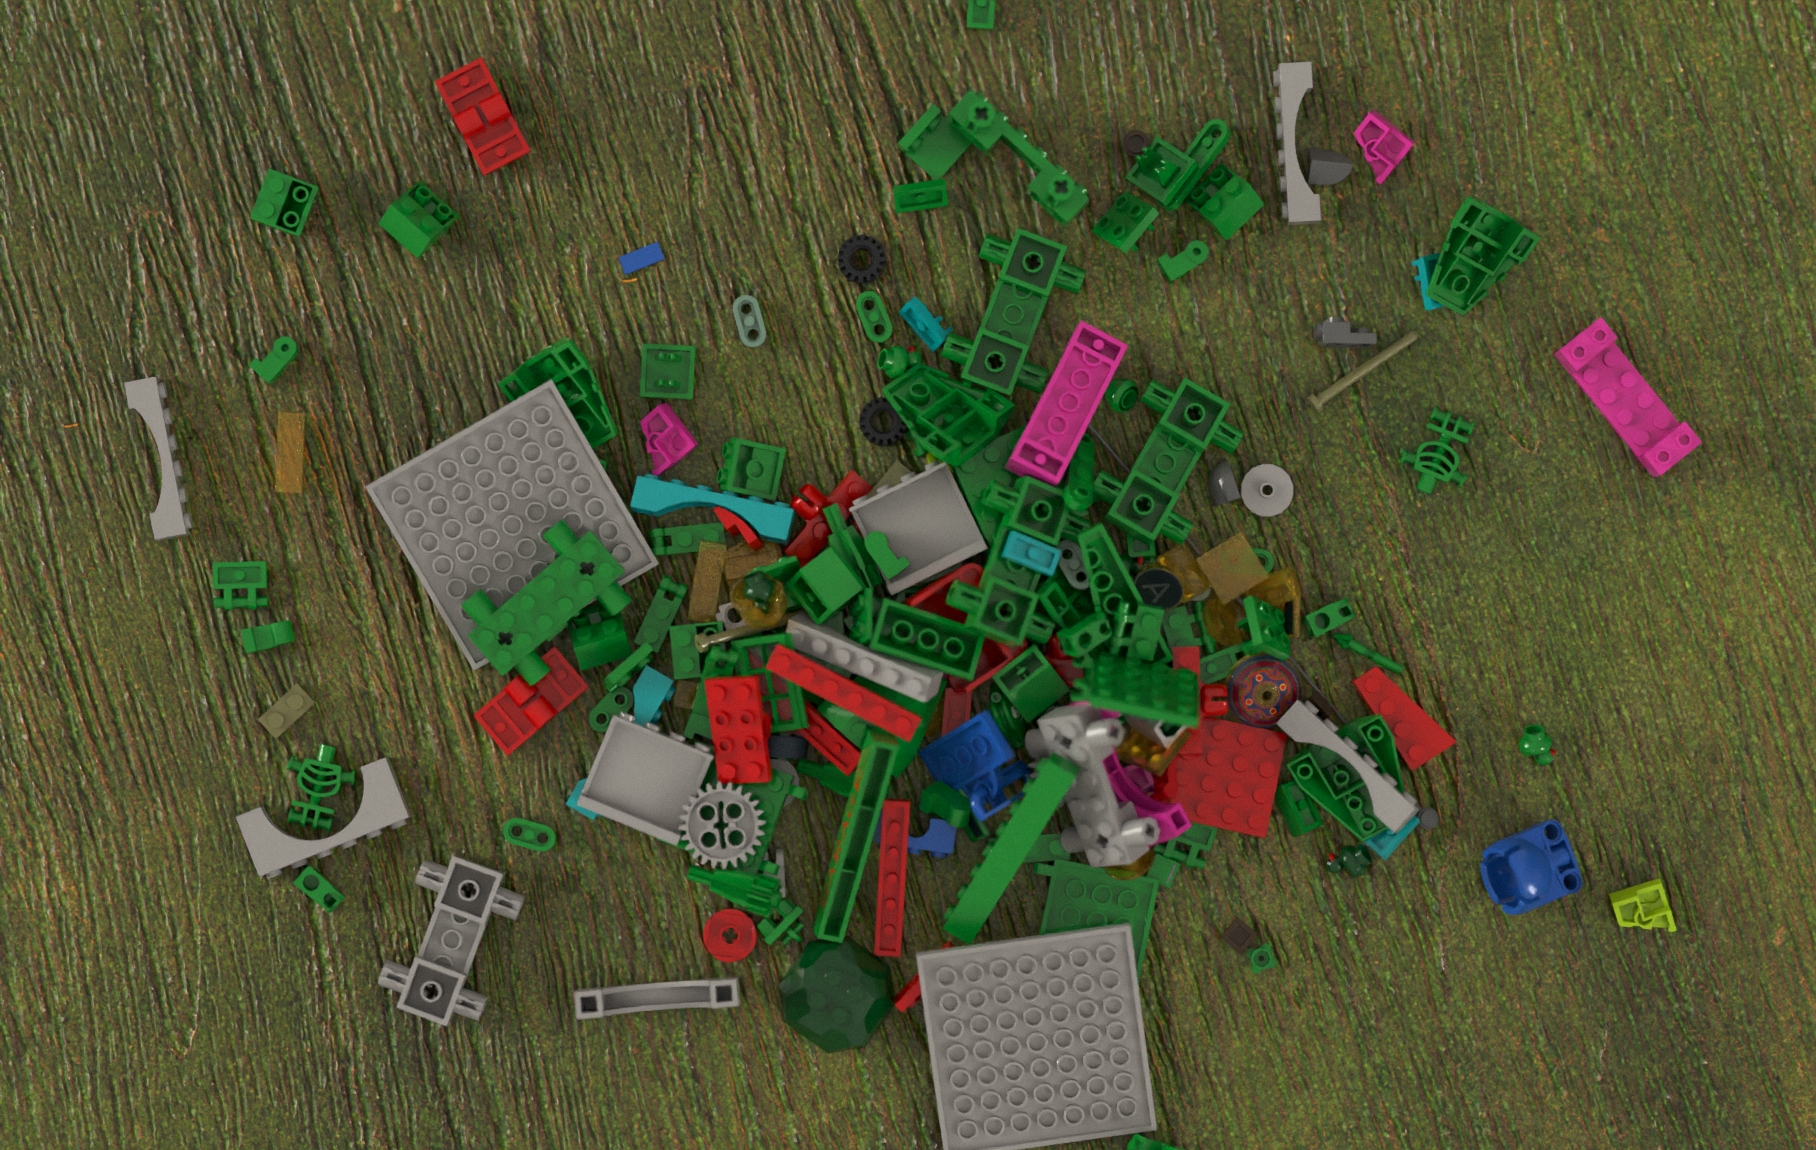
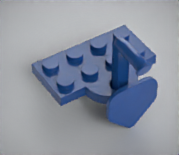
(971, 761)

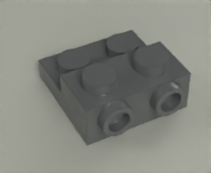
(1336, 334)

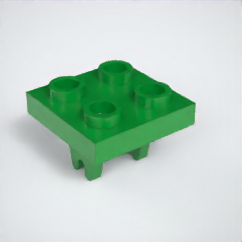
(1161, 170)
(1125, 222)
(667, 371)
(1266, 629)

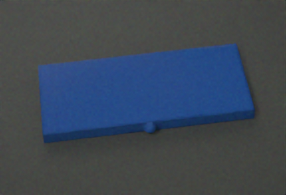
(641, 258)

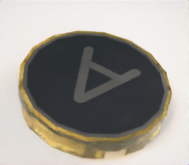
(1160, 585)

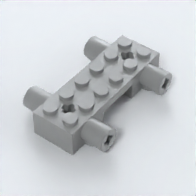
(1102, 828)
(451, 940)

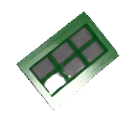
(780, 697)

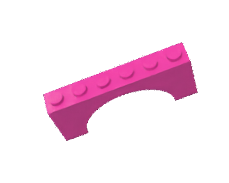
(1169, 817)

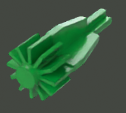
(852, 547)
(831, 776)
(745, 889)

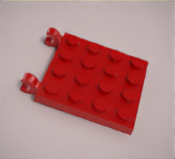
(1233, 777)

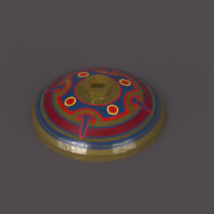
(1254, 676)

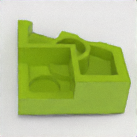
(1643, 906)

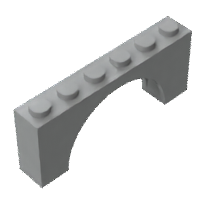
(380, 807)
(657, 996)

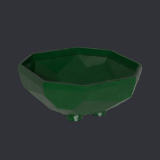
(837, 994)

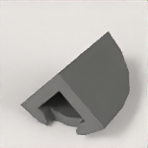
(1327, 167)
(1222, 484)

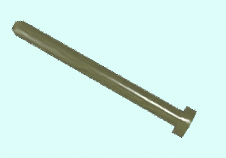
(1317, 401)
(703, 642)

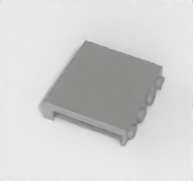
(922, 521)
(645, 777)

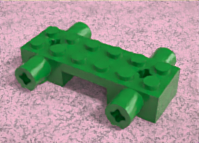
(987, 128)
(1013, 312)
(1166, 461)
(1007, 582)
(546, 602)

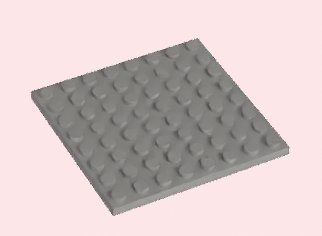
(486, 496)
(1037, 1040)

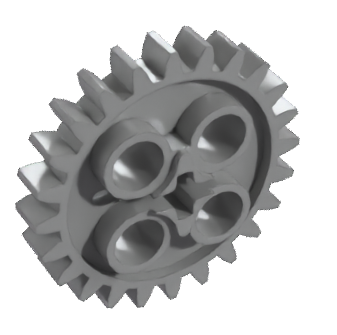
(697, 826)

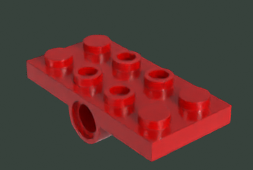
(482, 116)
(525, 709)
(739, 729)

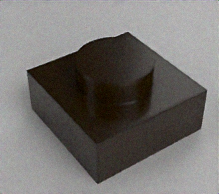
(1321, 704)
(1238, 935)

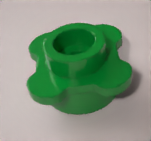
(1268, 961)

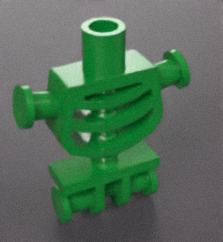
(1430, 475)
(323, 761)

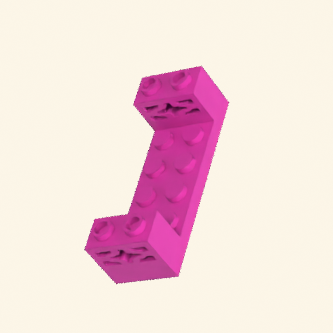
(1626, 399)
(1067, 405)

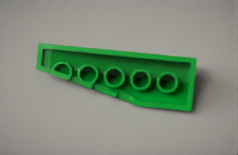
(1111, 584)

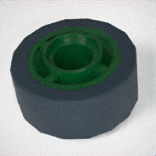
(787, 746)

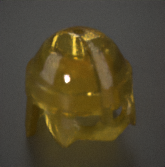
(753, 615)

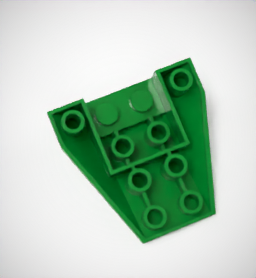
(1338, 785)

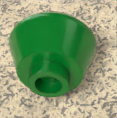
(1121, 394)

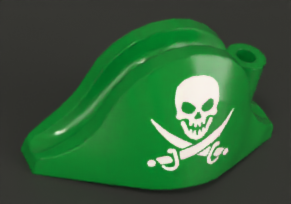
(1006, 717)

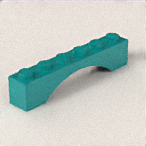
(660, 497)
(649, 695)

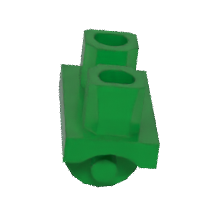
(772, 931)

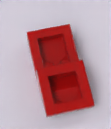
(735, 526)

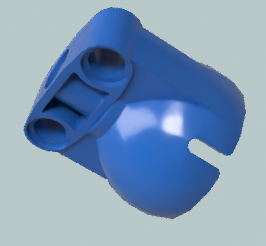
(1530, 868)

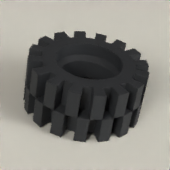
(861, 275)
(869, 431)

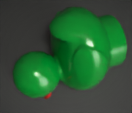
(896, 360)
(1537, 743)

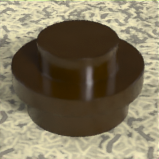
(1134, 142)

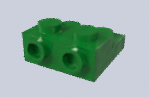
(751, 468)

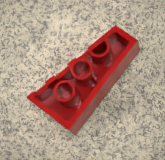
(1414, 731)

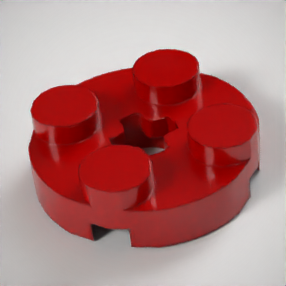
(720, 923)

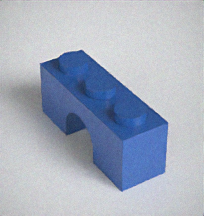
(938, 838)

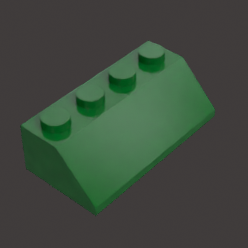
(926, 639)

